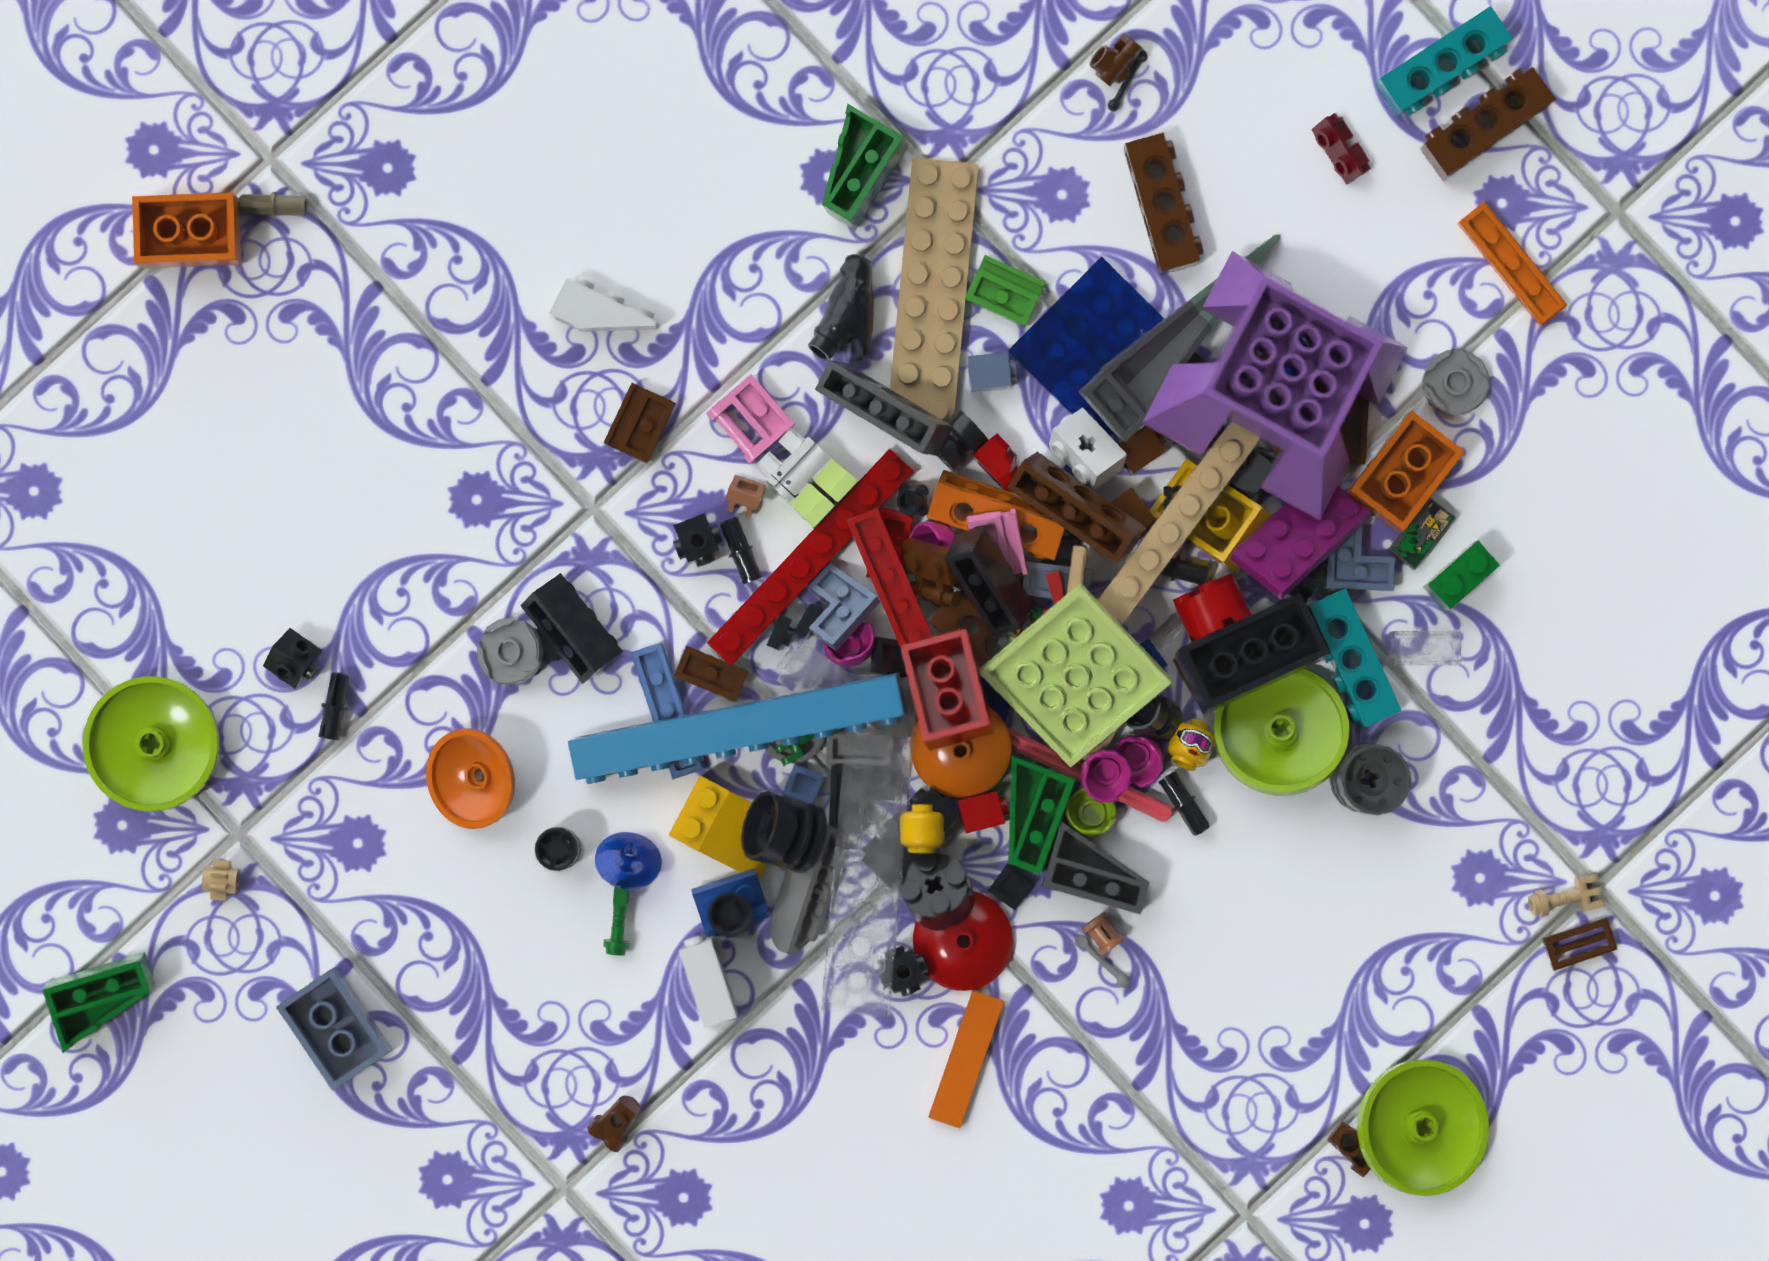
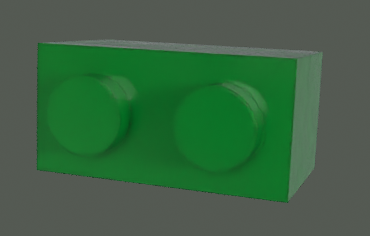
(1461, 575)

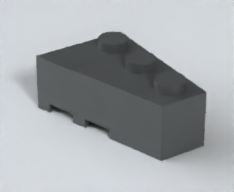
(1091, 873)

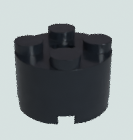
(922, 892)

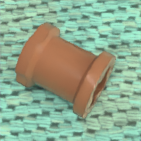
(1103, 933)

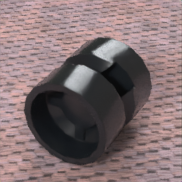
(963, 438)
(1157, 719)
(557, 848)
(730, 914)

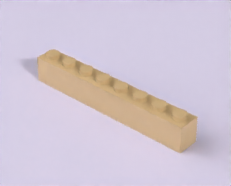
(1177, 521)

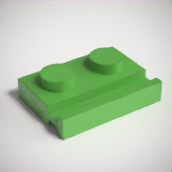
(1004, 291)

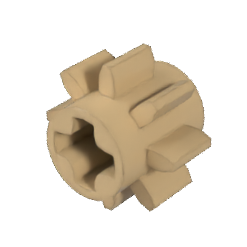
(220, 880)

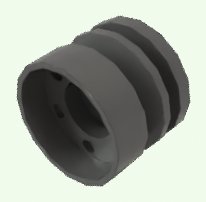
(1387, 786)

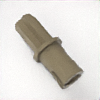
(273, 204)

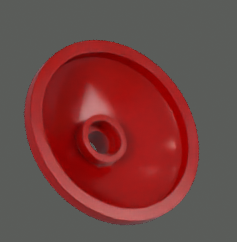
(978, 962)

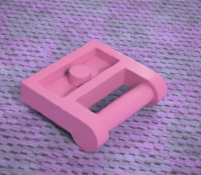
(760, 413)

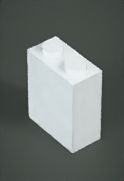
(708, 981)

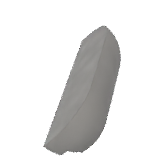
(804, 901)

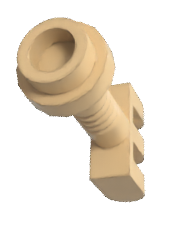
(1540, 903)

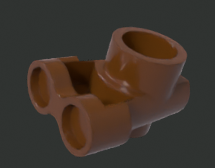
(1112, 64)
(615, 1123)
(1352, 1152)

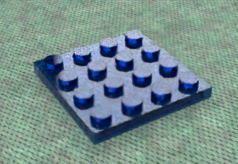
(1082, 334)

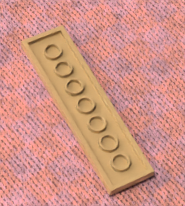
(934, 283)

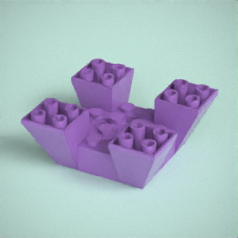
(1270, 317)

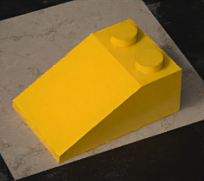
(1224, 524)
(714, 824)

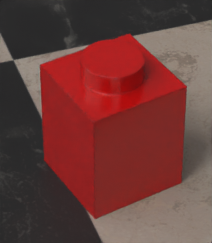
(982, 811)

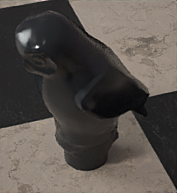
(847, 313)

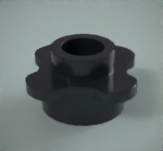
(905, 499)

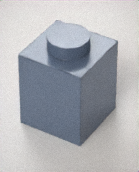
(991, 372)

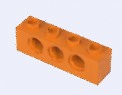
(984, 499)

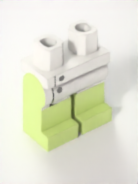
(797, 473)

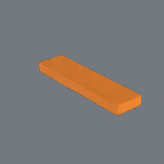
(1512, 264)
(966, 1059)

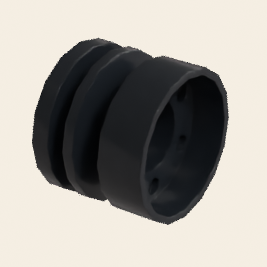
(784, 832)

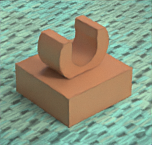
(745, 493)

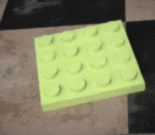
(1075, 675)

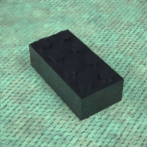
(1251, 654)

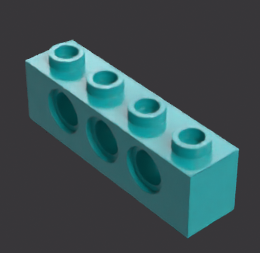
(1483, 27)
(1382, 701)

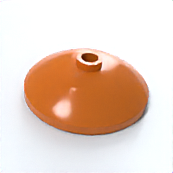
(967, 774)
(457, 781)

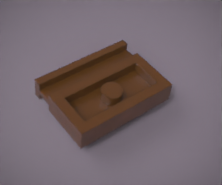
(639, 423)

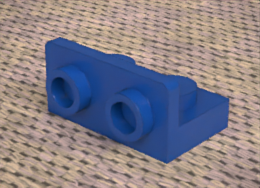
(743, 884)

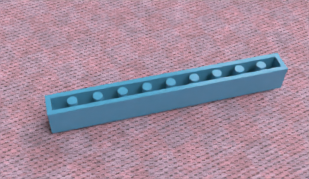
(738, 727)

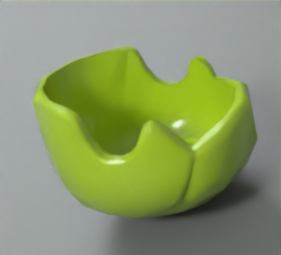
(1089, 816)

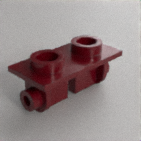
(1332, 136)

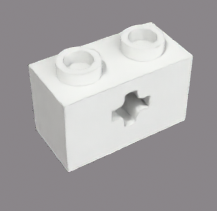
(1087, 449)

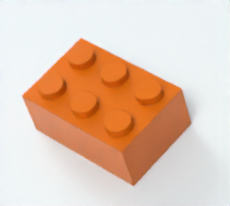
(186, 230)
(1405, 471)

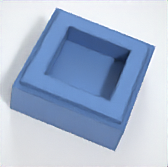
(803, 784)

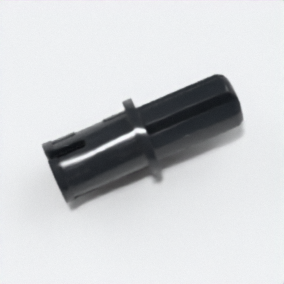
(740, 550)
(1185, 571)
(334, 707)
(1184, 803)

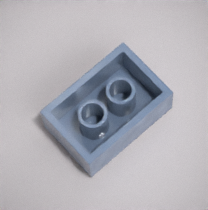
(334, 1028)

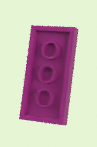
(1295, 543)

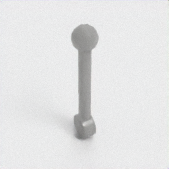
(1082, 942)

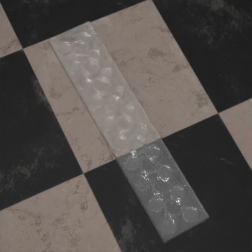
(868, 865)

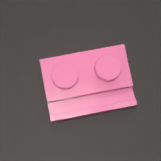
(1006, 535)

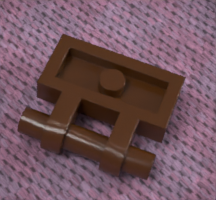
(929, 565)

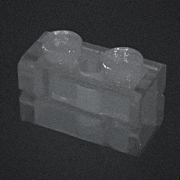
(1425, 648)

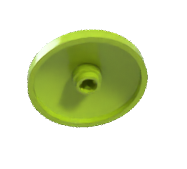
(1283, 735)
(151, 743)
(1423, 1127)

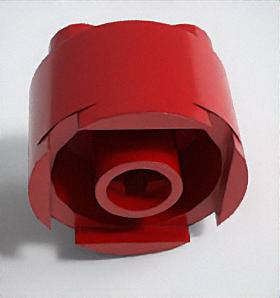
(1212, 607)

